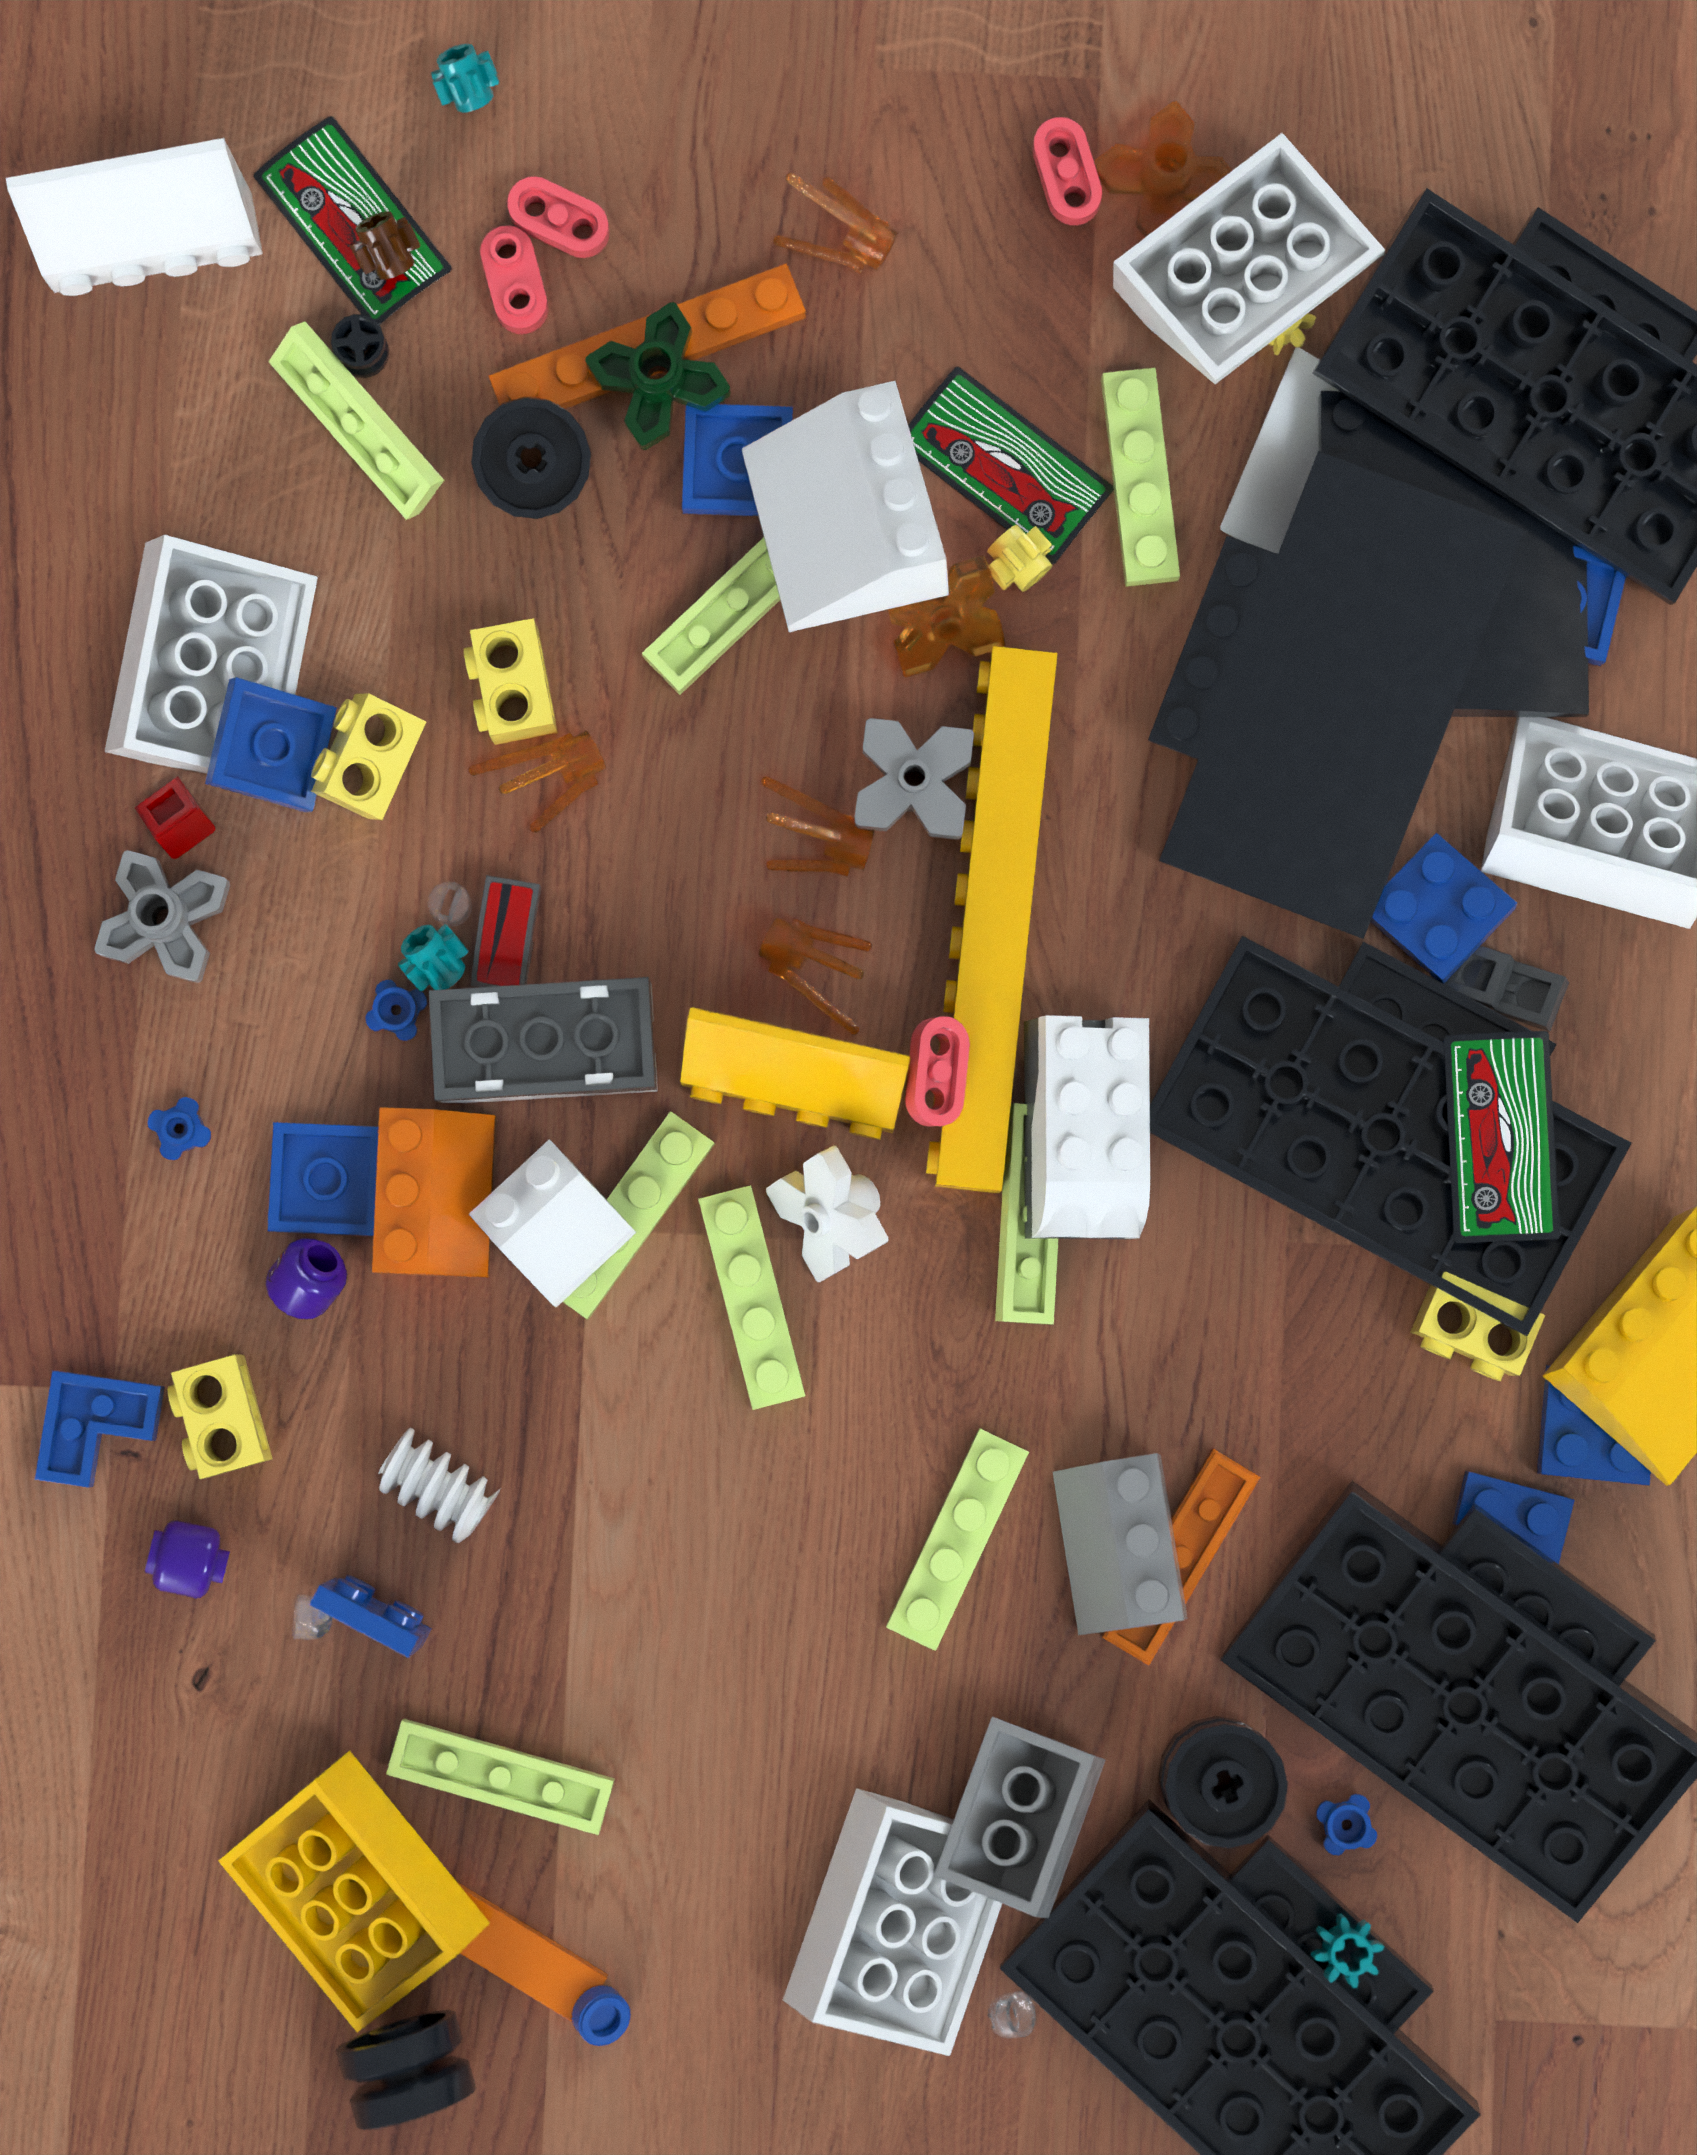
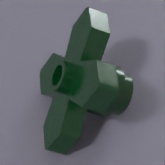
(663, 349)

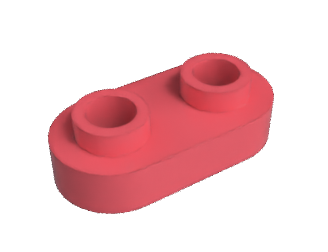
(1068, 173)
(561, 217)
(512, 278)
(940, 1072)

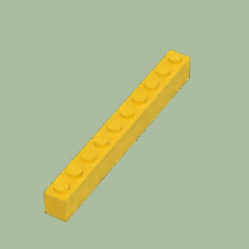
(996, 909)

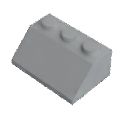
(1119, 1544)
(1019, 1818)

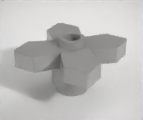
(932, 801)
(149, 892)

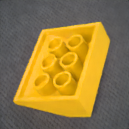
(792, 1072)
(1639, 1356)
(354, 1892)

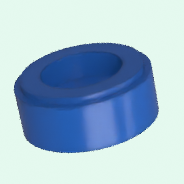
(601, 2015)

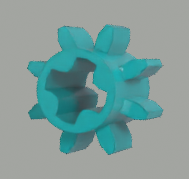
(464, 78)
(433, 957)
(1360, 1959)

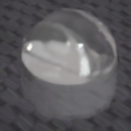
(460, 907)
(308, 1621)
(1023, 2010)

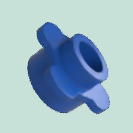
(388, 996)
(194, 1130)
(1360, 1833)

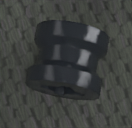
(356, 334)

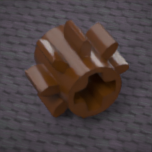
(385, 245)

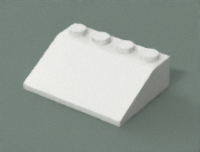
(137, 216)
(1244, 260)
(846, 510)
(192, 629)
(1597, 820)
(889, 1939)

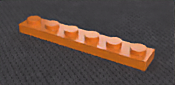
(716, 321)

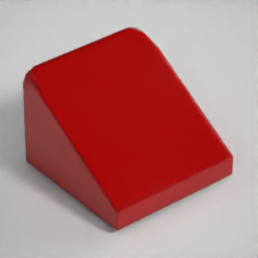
(175, 818)

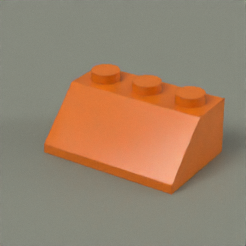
(427, 1182)

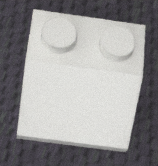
(552, 1223)

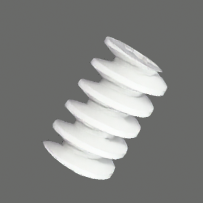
(435, 1487)

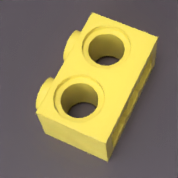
(523, 680)
(379, 763)
(1473, 1333)
(235, 1412)

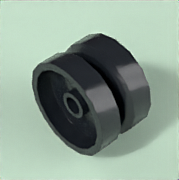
(524, 489)
(1241, 1809)
(406, 2069)

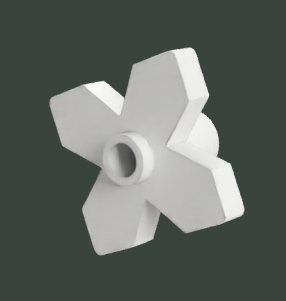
(833, 1211)

